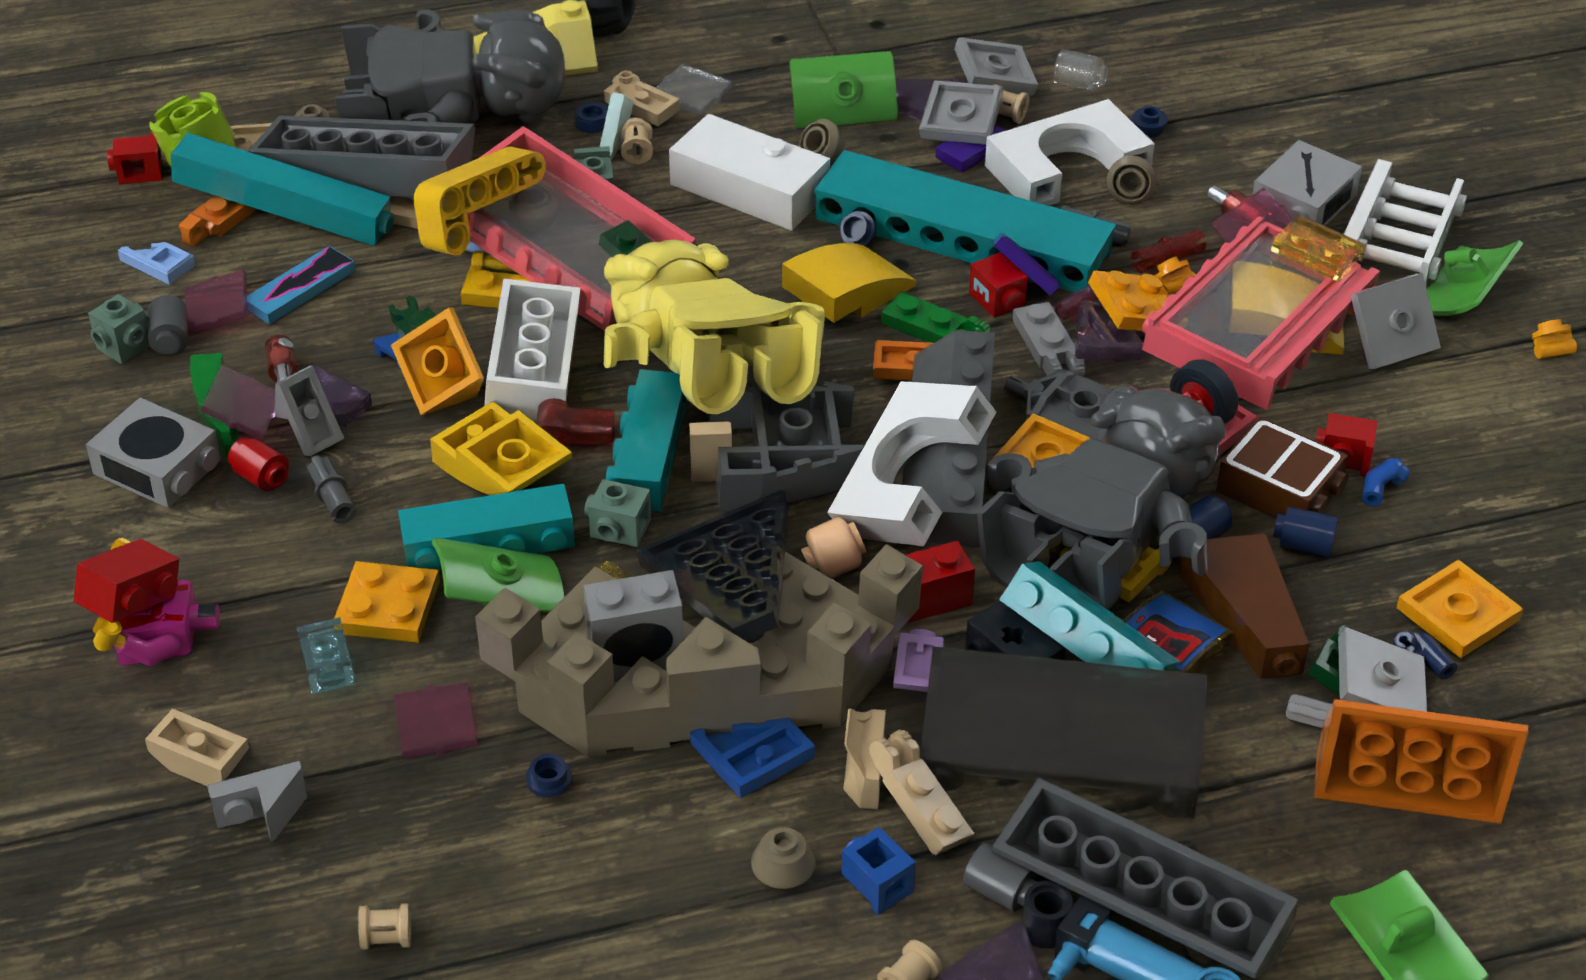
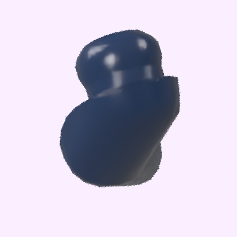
(1428, 647)

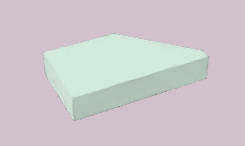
(617, 115)

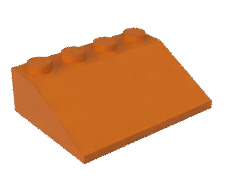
(1418, 760)

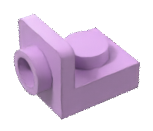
(914, 659)

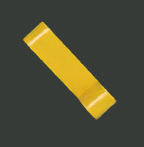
(447, 198)

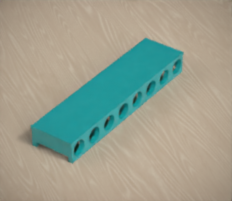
(962, 216)

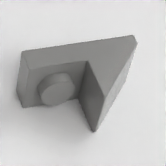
(308, 411)
(266, 793)

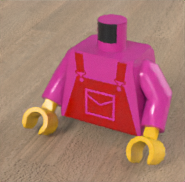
(159, 630)

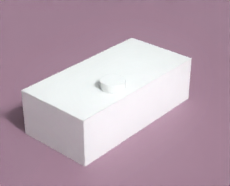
(747, 171)
(532, 345)

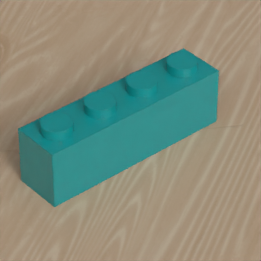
(649, 434)
(518, 520)
(1080, 621)

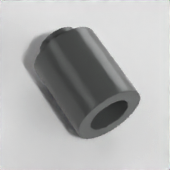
(167, 324)
(998, 878)

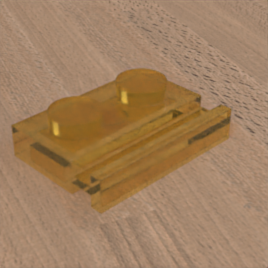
(1318, 248)

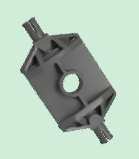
(1060, 400)

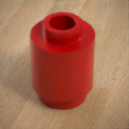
(258, 463)

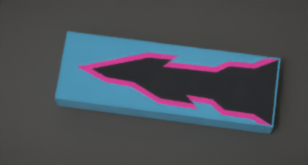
(299, 284)

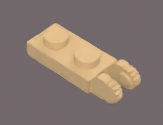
(919, 792)

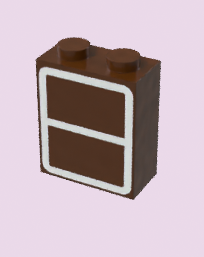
(1280, 470)

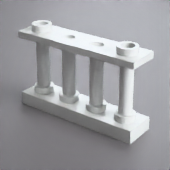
(1374, 206)

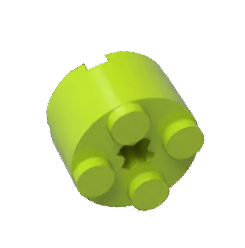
(198, 116)

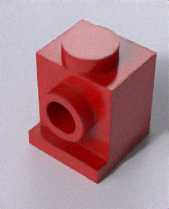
(136, 159)
(1352, 437)

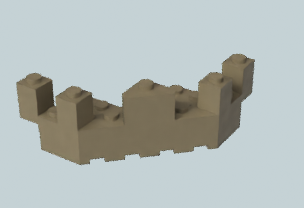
(808, 669)

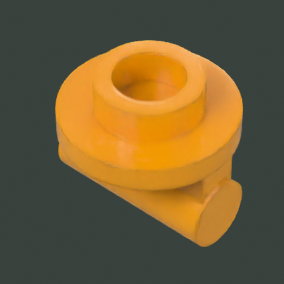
(1174, 274)
(1553, 339)

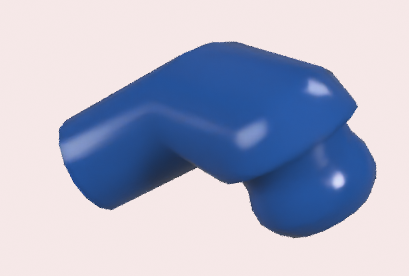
(1378, 477)

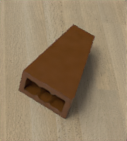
(1251, 598)

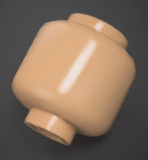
(834, 547)

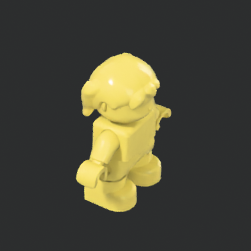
(709, 327)

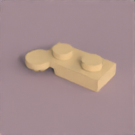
(649, 101)

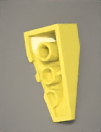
(573, 29)

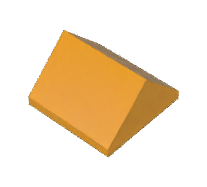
(438, 363)

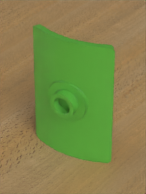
(844, 89)
(1468, 277)
(483, 571)
(1406, 933)

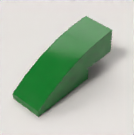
(203, 372)

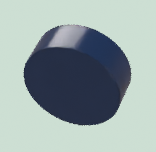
(591, 117)

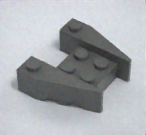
(793, 446)

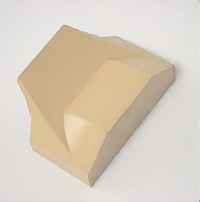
(195, 748)
(861, 776)

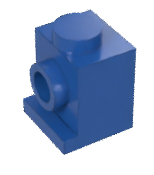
(879, 869)

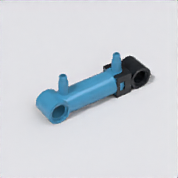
(1088, 936)

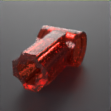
(576, 424)

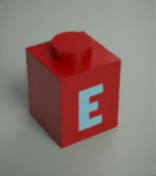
(998, 284)

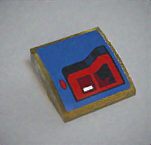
(1179, 630)

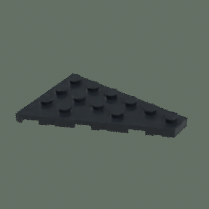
(730, 565)

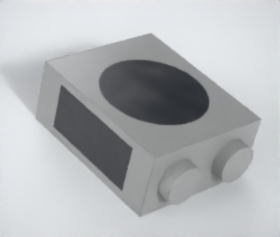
(1311, 182)
(154, 452)
(635, 618)

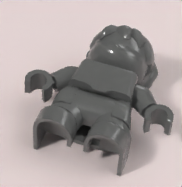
(441, 77)
(1106, 494)

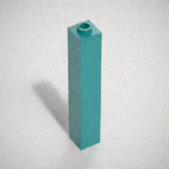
(281, 189)

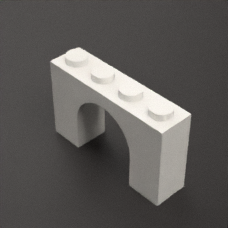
(1097, 130)
(912, 420)

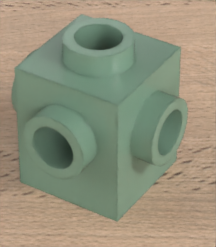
(119, 328)
(618, 512)

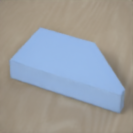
(161, 261)

